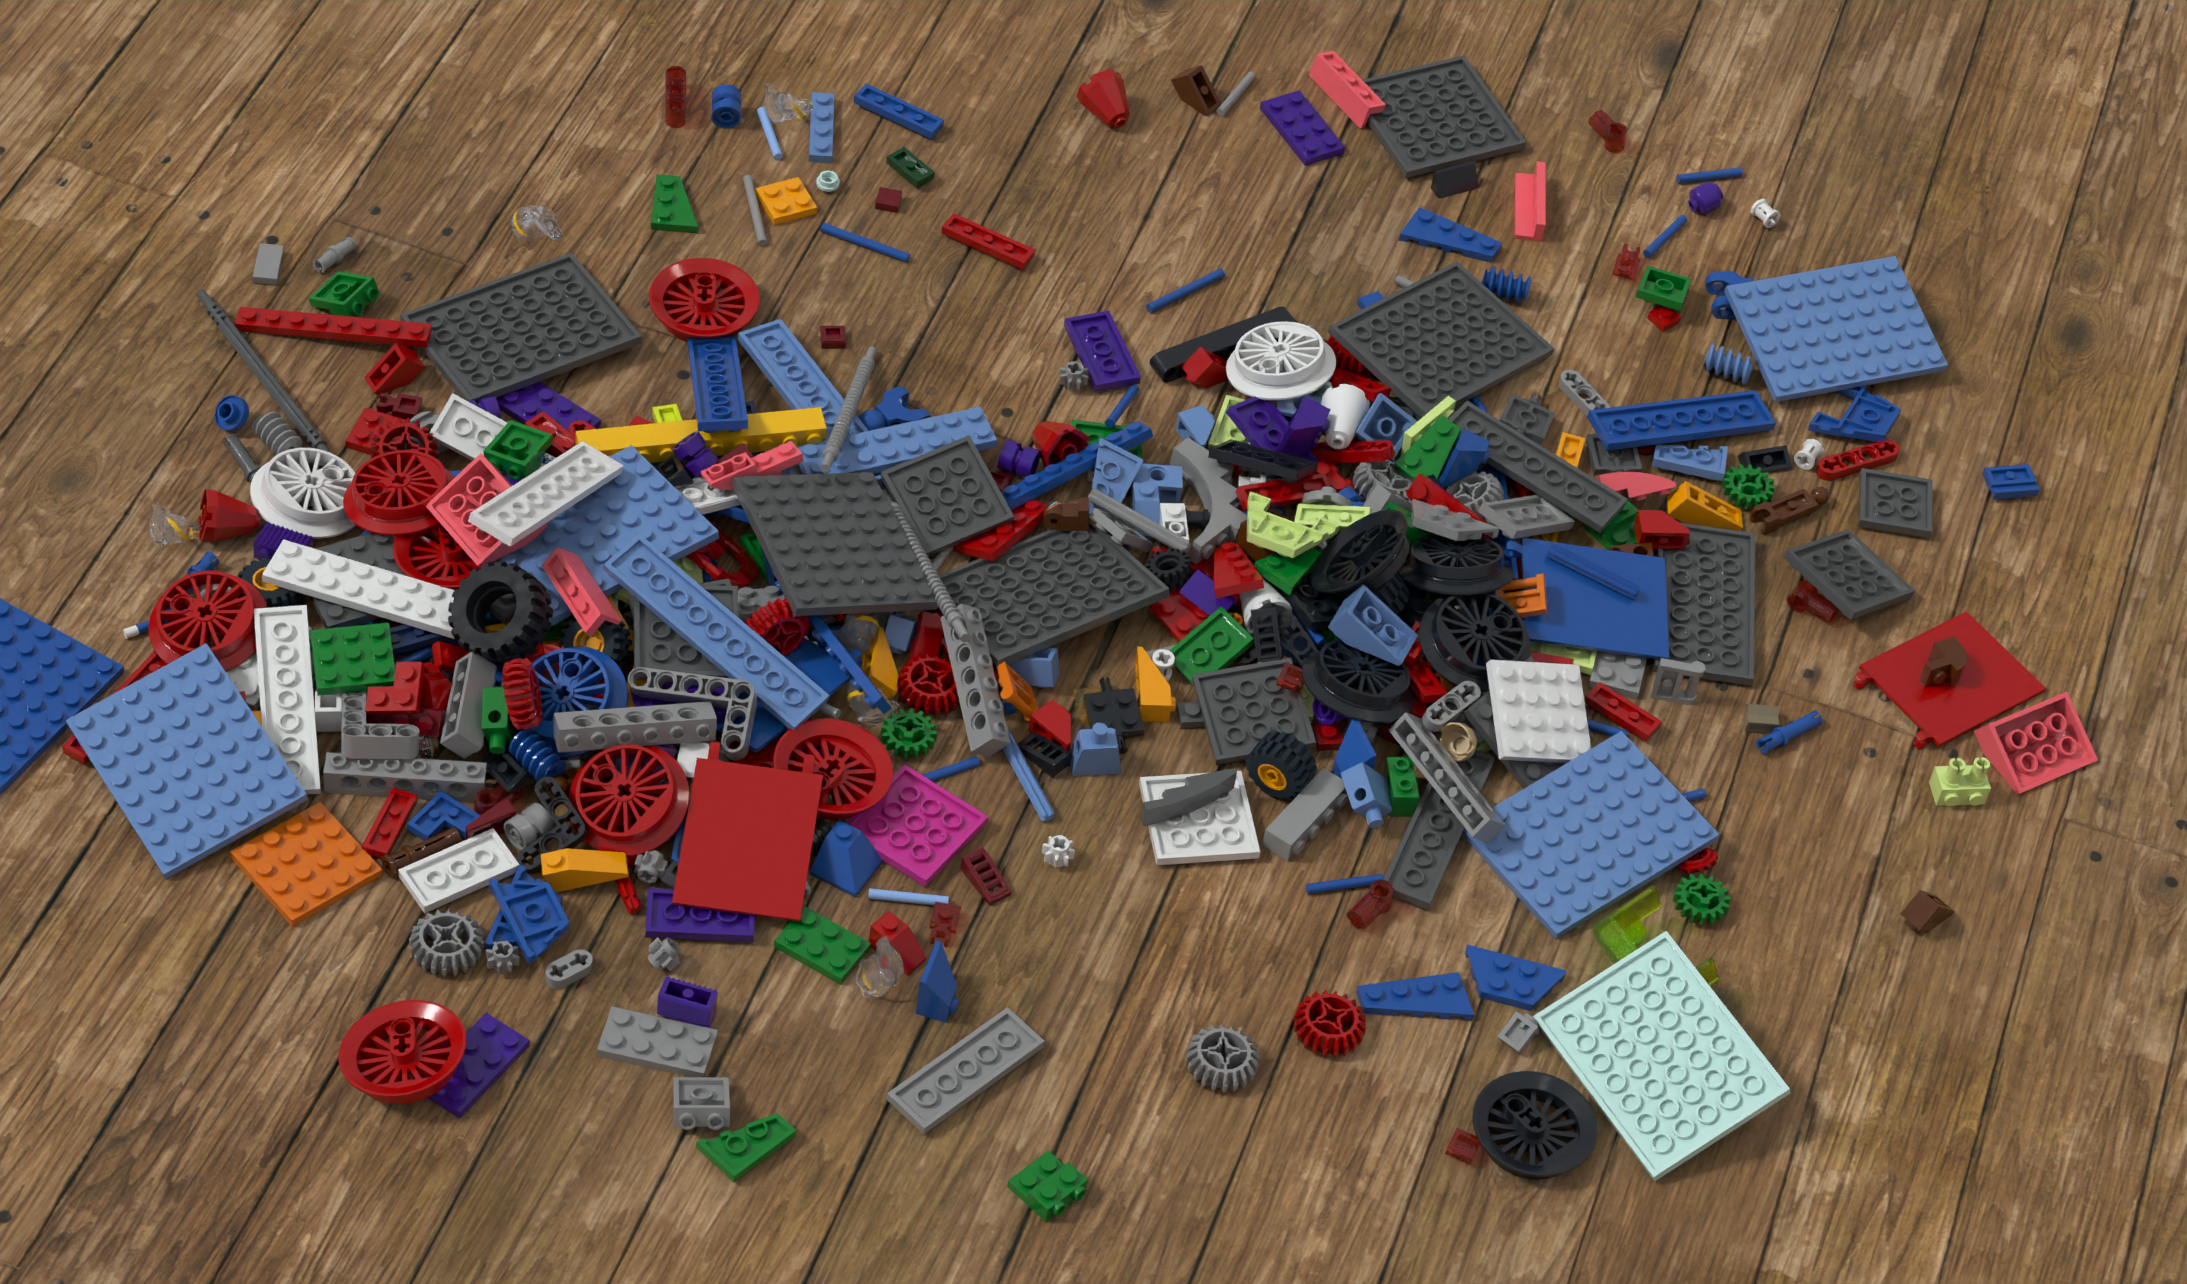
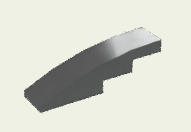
(1196, 793)

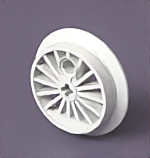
(1266, 366)
(284, 484)

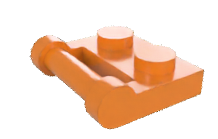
(1526, 602)
(1016, 691)

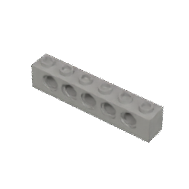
(976, 684)
(634, 726)
(414, 775)
(1447, 778)

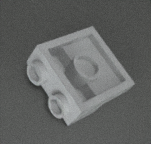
(701, 1102)

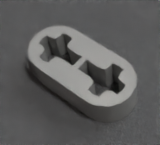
(568, 969)

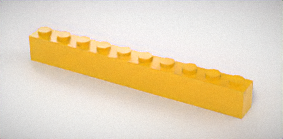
(763, 434)

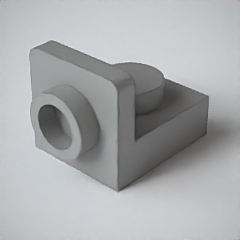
(1519, 1031)

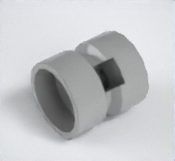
(528, 826)

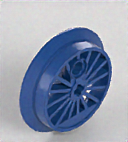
(574, 691)

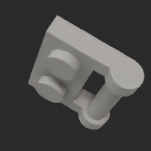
(1669, 679)

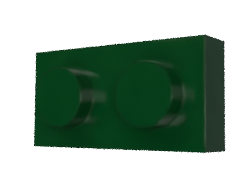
(910, 167)

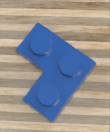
(441, 813)

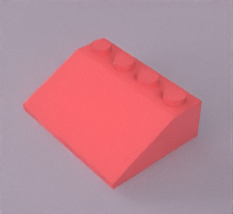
(466, 493)
(2037, 743)

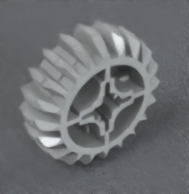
(1384, 473)
(1475, 490)
(445, 934)
(1222, 1058)

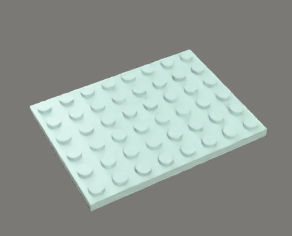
(1661, 1055)

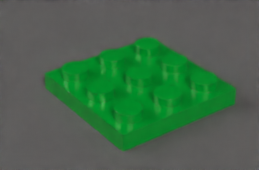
(352, 658)

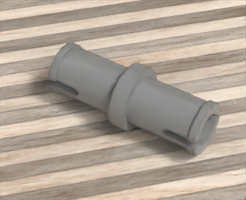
(334, 254)

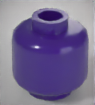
(1705, 198)

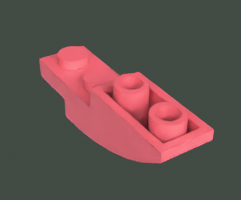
(764, 464)
(1636, 484)

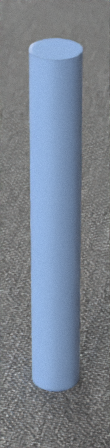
(769, 132)
(906, 897)

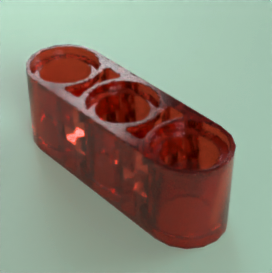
(675, 96)

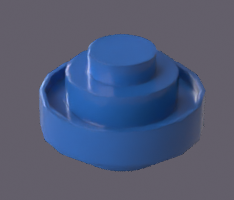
(231, 413)

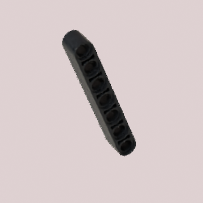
(1220, 342)

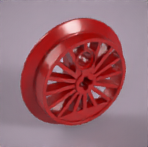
(705, 277)
(380, 498)
(433, 558)
(207, 618)
(854, 745)
(658, 821)
(406, 1054)

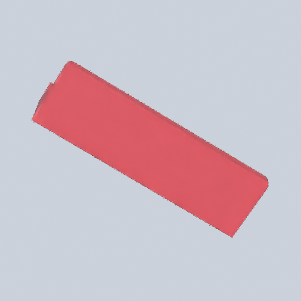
(1345, 88)
(1530, 204)
(579, 590)

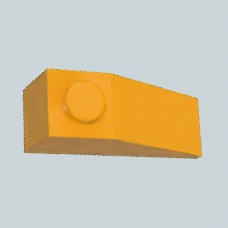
(1701, 508)
(880, 666)
(1152, 690)
(580, 868)

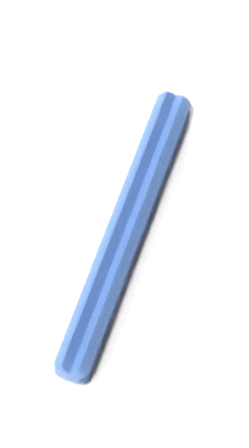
(1028, 780)

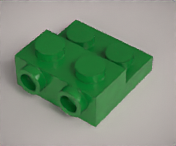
(1663, 288)
(345, 294)
(518, 449)
(1619, 530)
(1048, 1186)

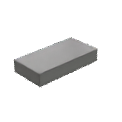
(268, 264)

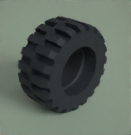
(476, 597)

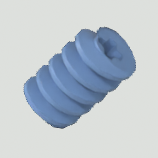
(1728, 364)

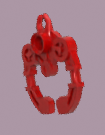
(715, 549)

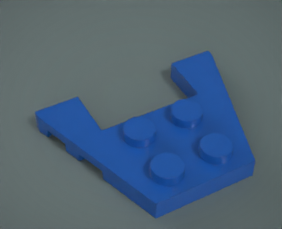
(1865, 419)

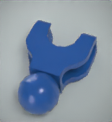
(1726, 278)
(892, 411)

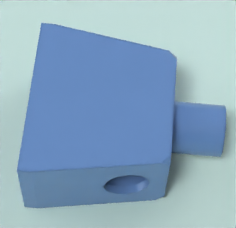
(1095, 752)
(1367, 793)

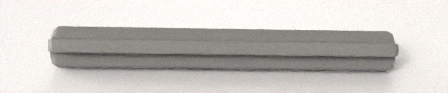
(1138, 521)

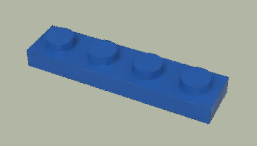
(898, 111)

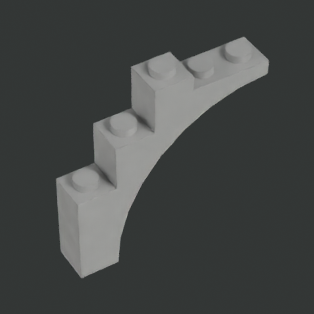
(1214, 487)

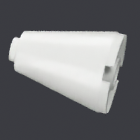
(1347, 412)
(1263, 598)

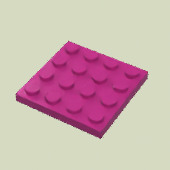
(919, 825)

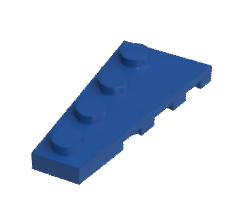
(1429, 995)

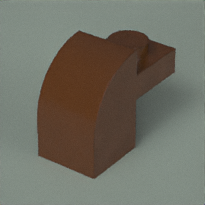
(1946, 663)

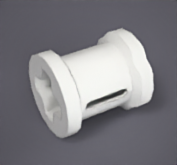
(1767, 222)
(1811, 456)
(1166, 662)

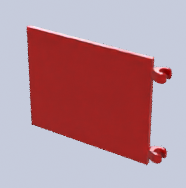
(1987, 687)
(748, 838)

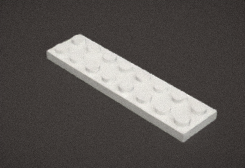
(545, 493)
(360, 587)
(288, 689)

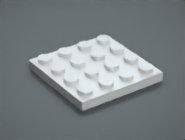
(1538, 711)
(1209, 834)

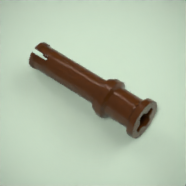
(410, 855)

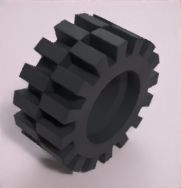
(1171, 567)

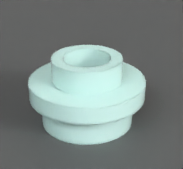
(828, 181)

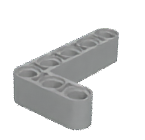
(707, 685)
(374, 740)

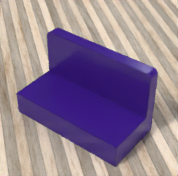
(1201, 593)

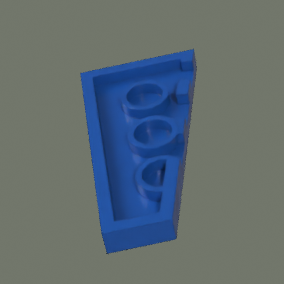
(1451, 236)

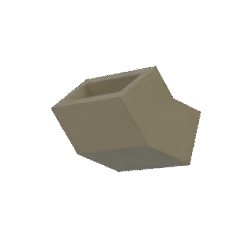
(1760, 718)

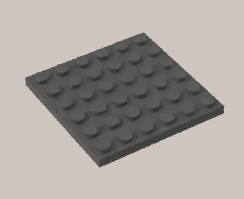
(1440, 117)

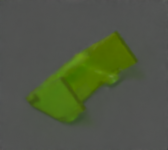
(1623, 931)

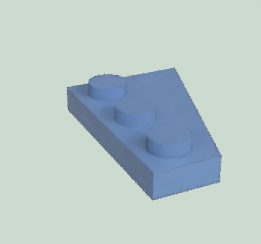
(1695, 462)
(1114, 471)

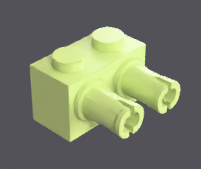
(1961, 783)

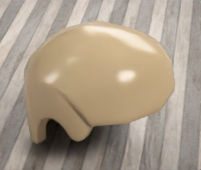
(1458, 741)

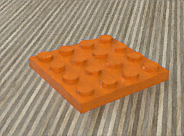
(306, 863)

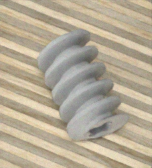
(275, 433)

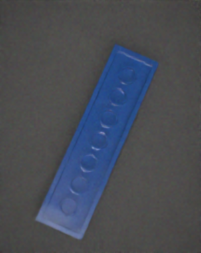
(717, 384)
(1681, 420)

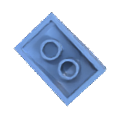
(1372, 627)

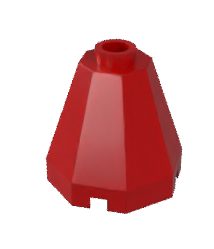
(1106, 98)
(1058, 441)
(225, 517)

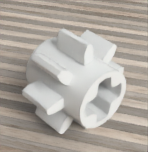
(1058, 851)

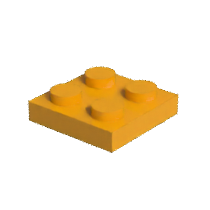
(786, 201)

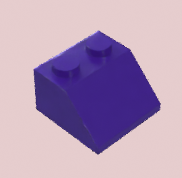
(1304, 428)

